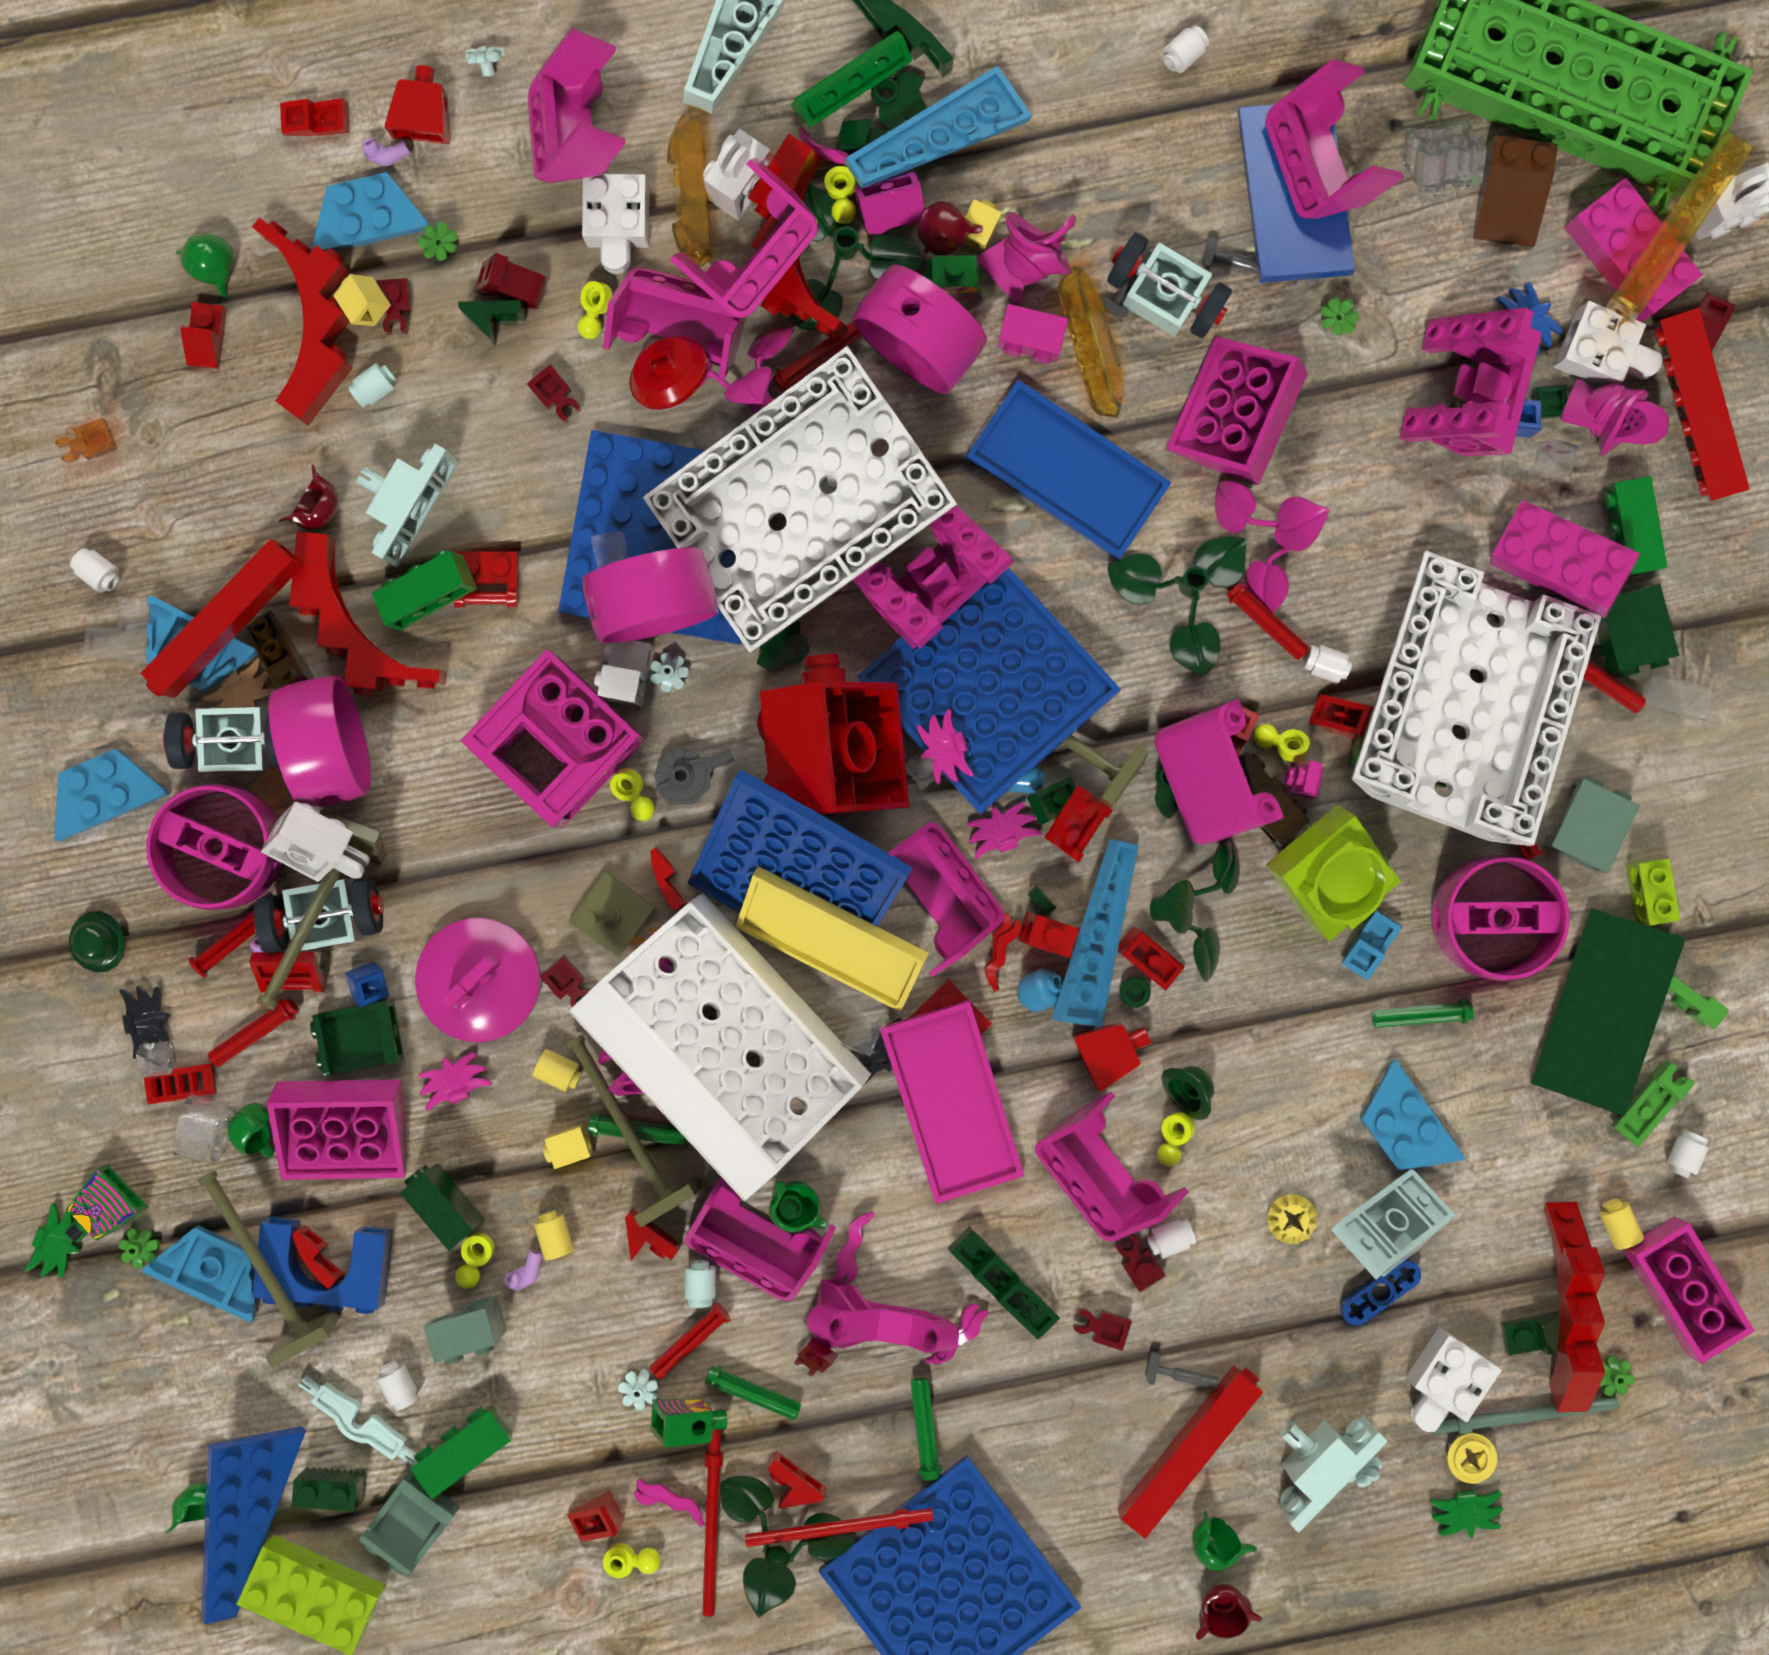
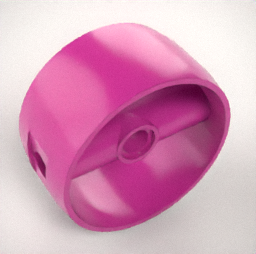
(919, 329)
(649, 595)
(320, 742)
(175, 830)
(1544, 917)

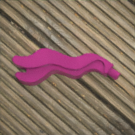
(826, 153)
(846, 1259)
(968, 1329)
(654, 1493)

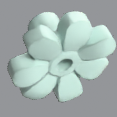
(485, 57)
(675, 675)
(638, 1389)
(1368, 1473)

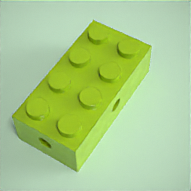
(311, 1594)

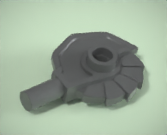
(685, 776)

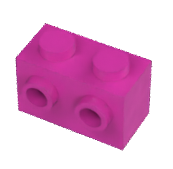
(890, 203)
(1032, 334)

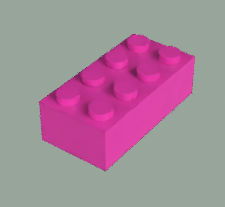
(1615, 234)
(1564, 558)
(1688, 1290)

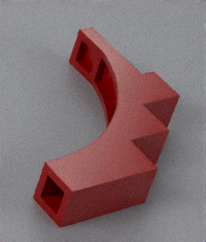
(795, 166)
(319, 363)
(316, 591)
(1581, 1321)

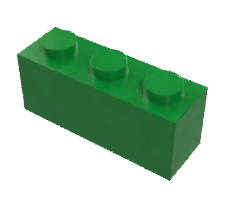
(1636, 522)
(423, 590)
(460, 1450)

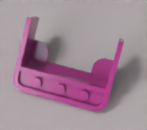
(560, 113)
(1308, 152)
(746, 288)
(669, 308)
(949, 893)
(1096, 1178)
(754, 1246)

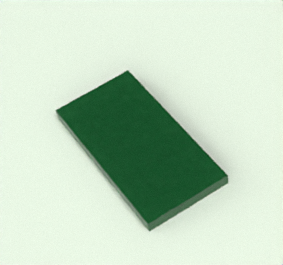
(1608, 1011)

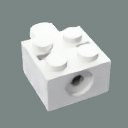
(729, 178)
(1739, 204)
(613, 217)
(1605, 348)
(313, 844)
(1450, 1380)

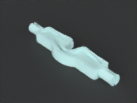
(343, 1411)

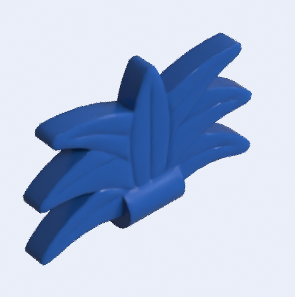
(1540, 320)

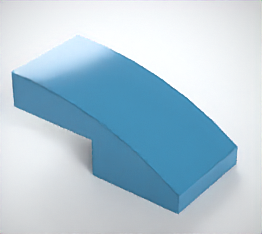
(1370, 944)

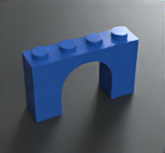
(362, 1287)

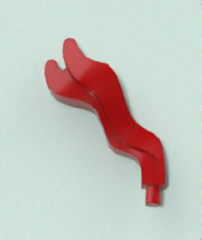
(1000, 939)

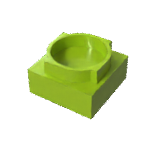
(1334, 873)

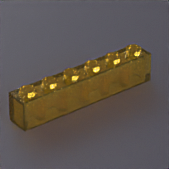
(1679, 226)

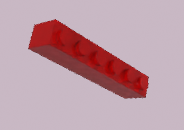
(1703, 405)

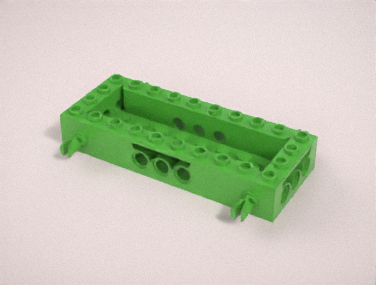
(1569, 101)

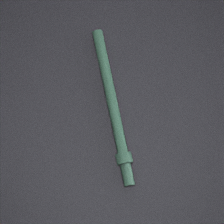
(1518, 1416)

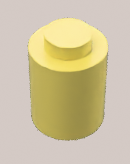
(557, 1071)
(1621, 1224)
(553, 1235)

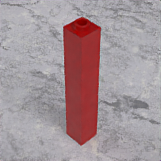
(221, 619)
(1190, 1450)

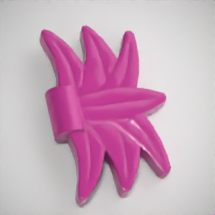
(945, 748)
(1002, 830)
(453, 1081)

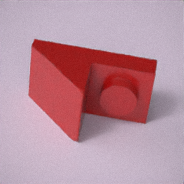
(204, 335)
(661, 1243)
(802, 1487)

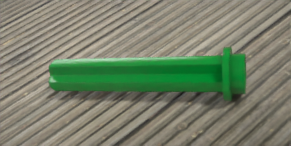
(1423, 1014)
(645, 1130)
(752, 1393)
(925, 1431)

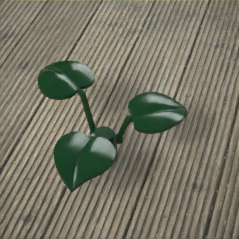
(885, 252)
(1216, 561)
(1177, 907)
(768, 1579)

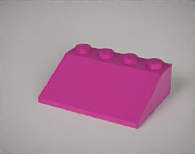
(1238, 409)
(338, 1129)

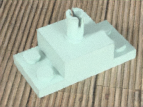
(405, 500)
(1393, 1224)
(1324, 1465)

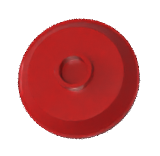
(668, 372)

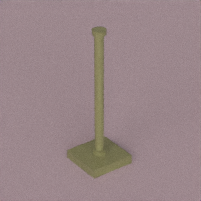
(1119, 775)
(363, 839)
(612, 914)
(666, 1198)
(302, 1333)

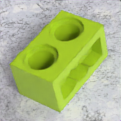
(1653, 892)

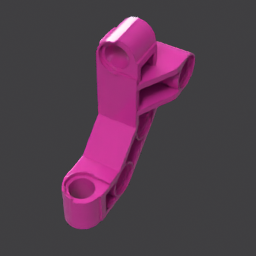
(848, 1319)

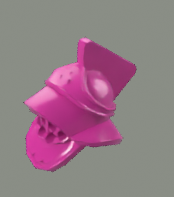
(1025, 256)
(1610, 412)

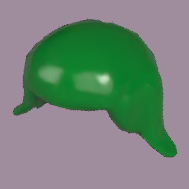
(208, 260)
(250, 1131)
(795, 1207)
(189, 1505)
(1223, 1551)

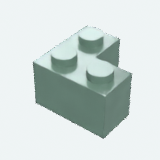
(471, 1329)

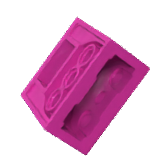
(531, 709)

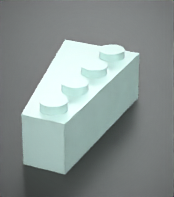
(726, 47)

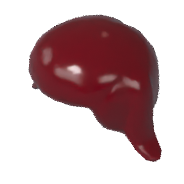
(944, 228)
(316, 505)
(1225, 1612)

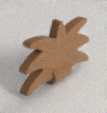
(242, 688)

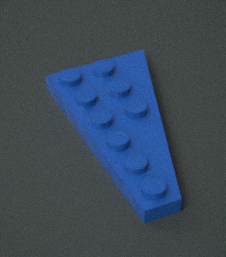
(241, 1501)

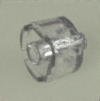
(202, 1129)

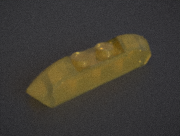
(687, 152)
(1092, 342)

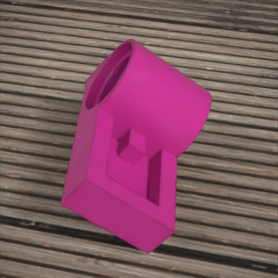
(1304, 778)

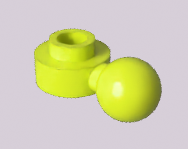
(843, 208)
(589, 325)
(1267, 736)
(641, 807)
(1169, 1153)
(468, 1275)
(646, 1560)

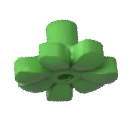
(437, 241)
(1339, 316)
(139, 1247)
(1616, 1376)

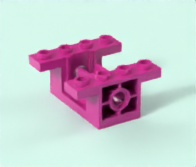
(1494, 392)
(936, 579)

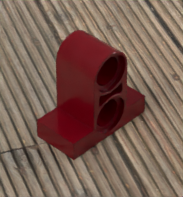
(510, 281)

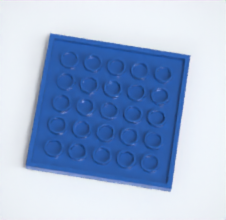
(611, 500)
(1008, 679)
(798, 845)
(952, 1582)

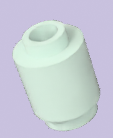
(372, 385)
(700, 1283)

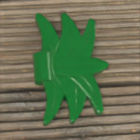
(53, 1244)
(1467, 1512)

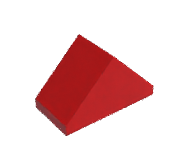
(1341, 716)
(597, 1518)

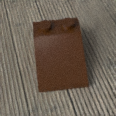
(1514, 190)

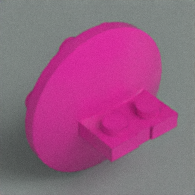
(477, 979)

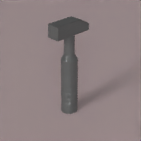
(1233, 260)
(1114, 307)
(1177, 1373)

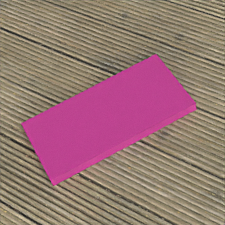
(952, 1101)

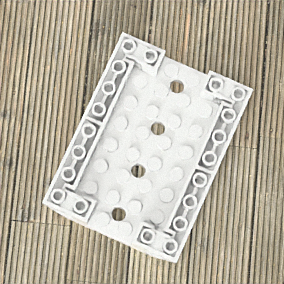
(778, 467)
(1510, 720)
(699, 1066)

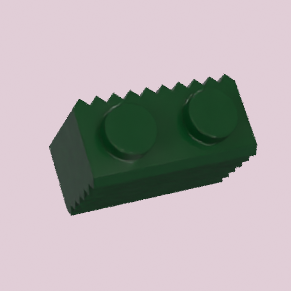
(328, 1489)

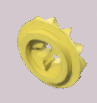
(1277, 1219)
(1485, 1459)

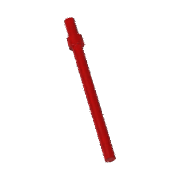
(713, 1462)
(900, 1518)

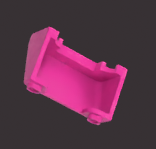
(1210, 778)

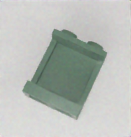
(1593, 825)
(408, 1525)

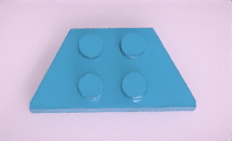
(365, 213)
(166, 624)
(101, 792)
(1406, 1124)
(209, 1270)

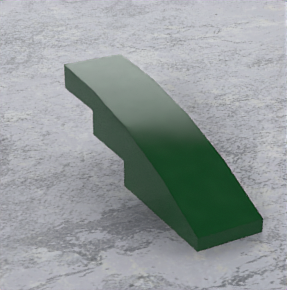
(889, 17)
(1003, 1283)

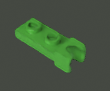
(1702, 1009)
(1652, 1103)

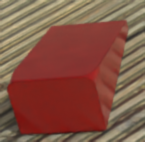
(1150, 958)

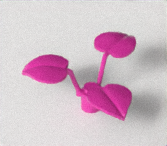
(753, 386)
(1296, 530)

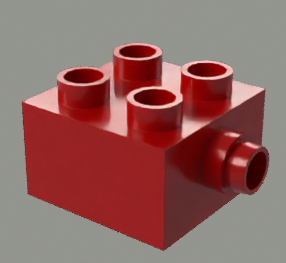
(835, 741)

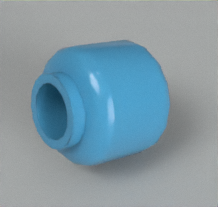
(1039, 990)

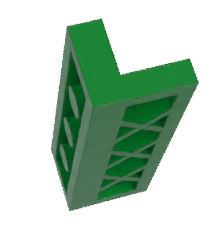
(852, 79)

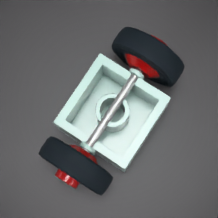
(1167, 288)
(224, 740)
(347, 915)

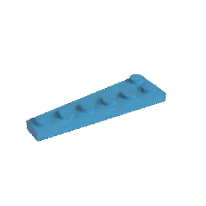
(955, 122)
(1095, 952)

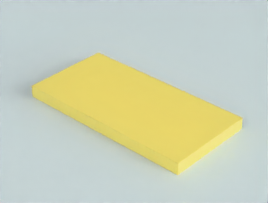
(830, 939)

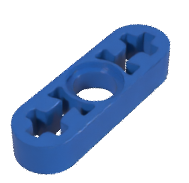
(1366, 1288)

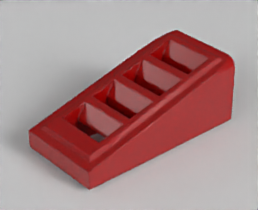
(153, 1088)

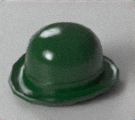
(97, 941)
(1190, 1090)

